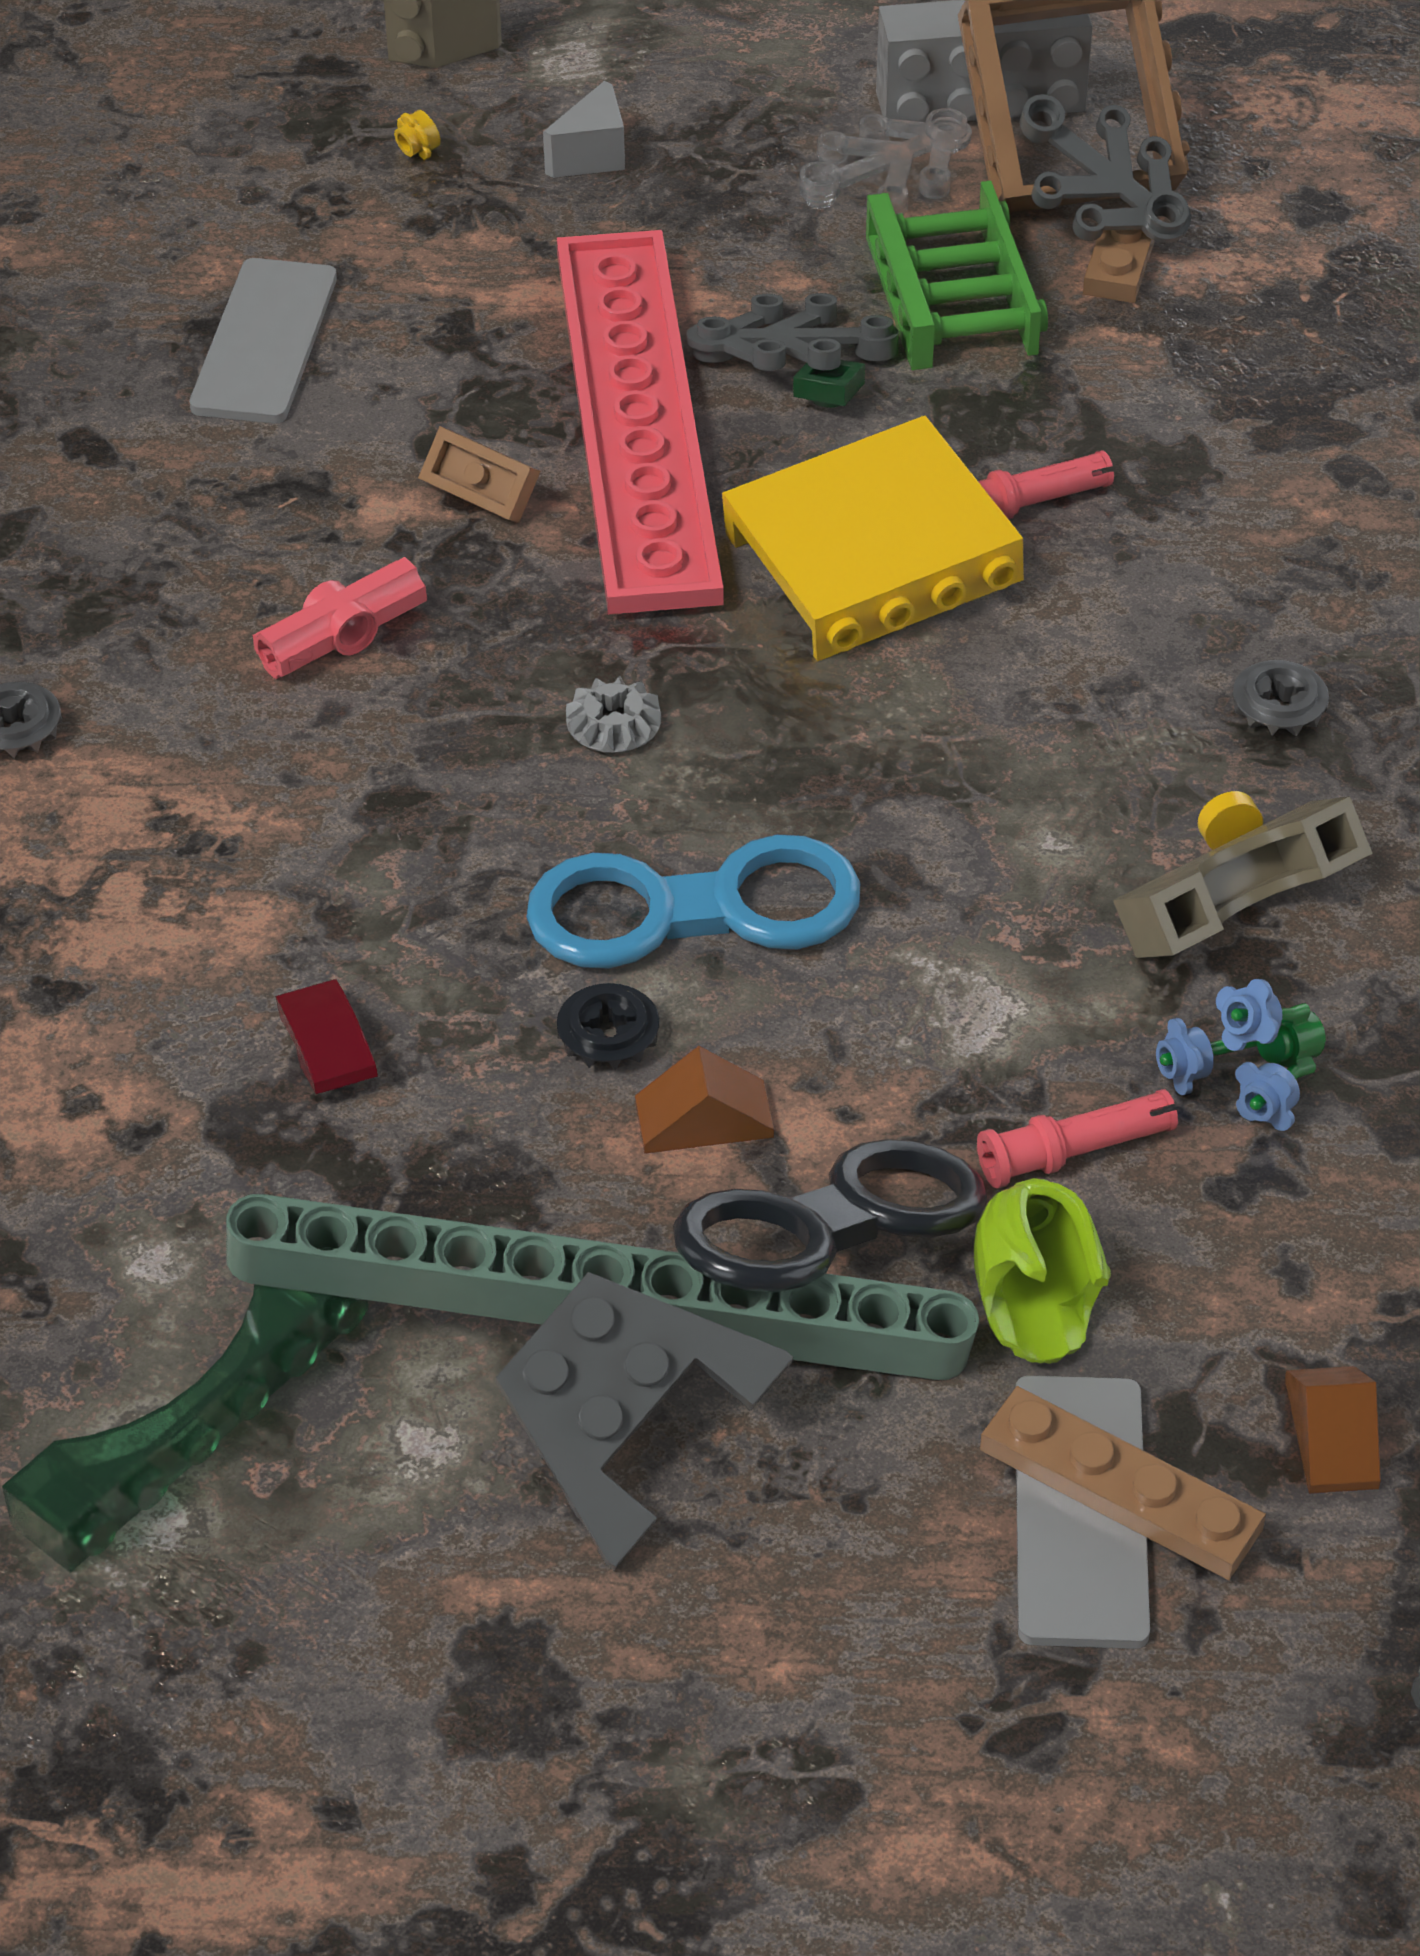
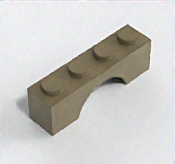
(1205, 892)

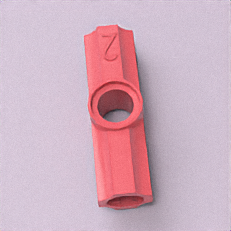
(339, 618)

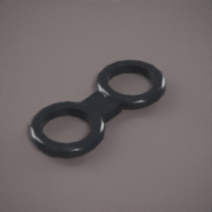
(829, 1216)

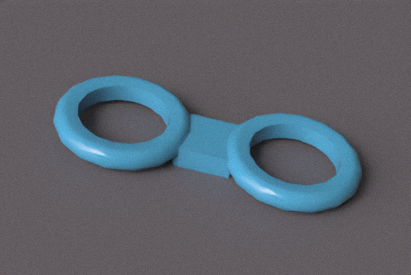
(693, 902)

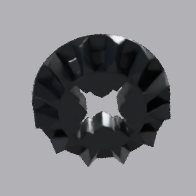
(632, 1017)

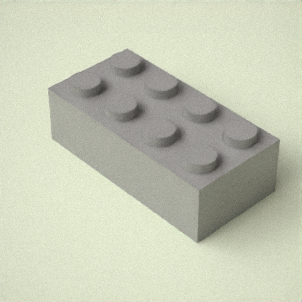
(926, 65)

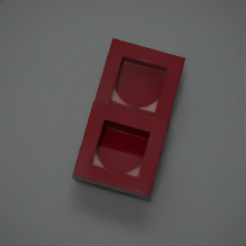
(326, 1036)

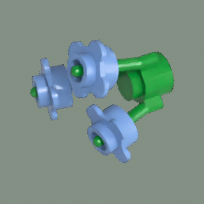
(1250, 1020)

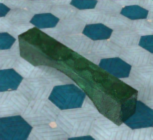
(94, 1484)

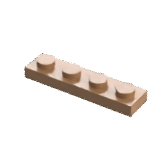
(1123, 1482)

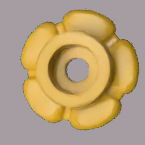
(417, 134)

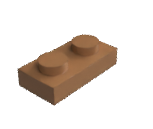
(1118, 265)
(479, 474)

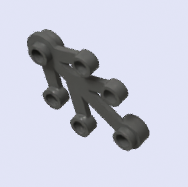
(1107, 176)
(721, 339)

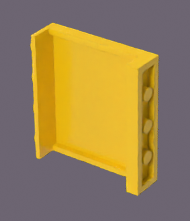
(876, 535)

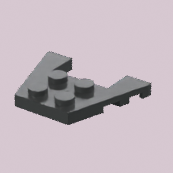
(600, 1375)

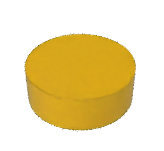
(1228, 818)

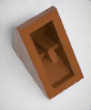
(702, 1104)
(1336, 1427)

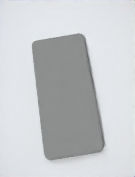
(263, 341)
(1077, 1569)

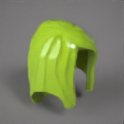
(1039, 1269)

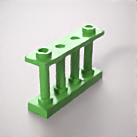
(911, 297)

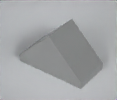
(586, 137)

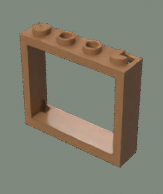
(1152, 62)

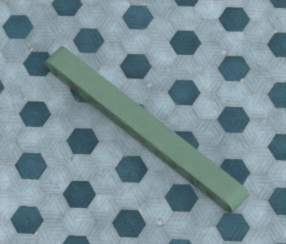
(503, 1256)

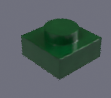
(829, 387)

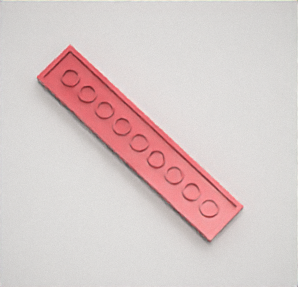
(638, 424)

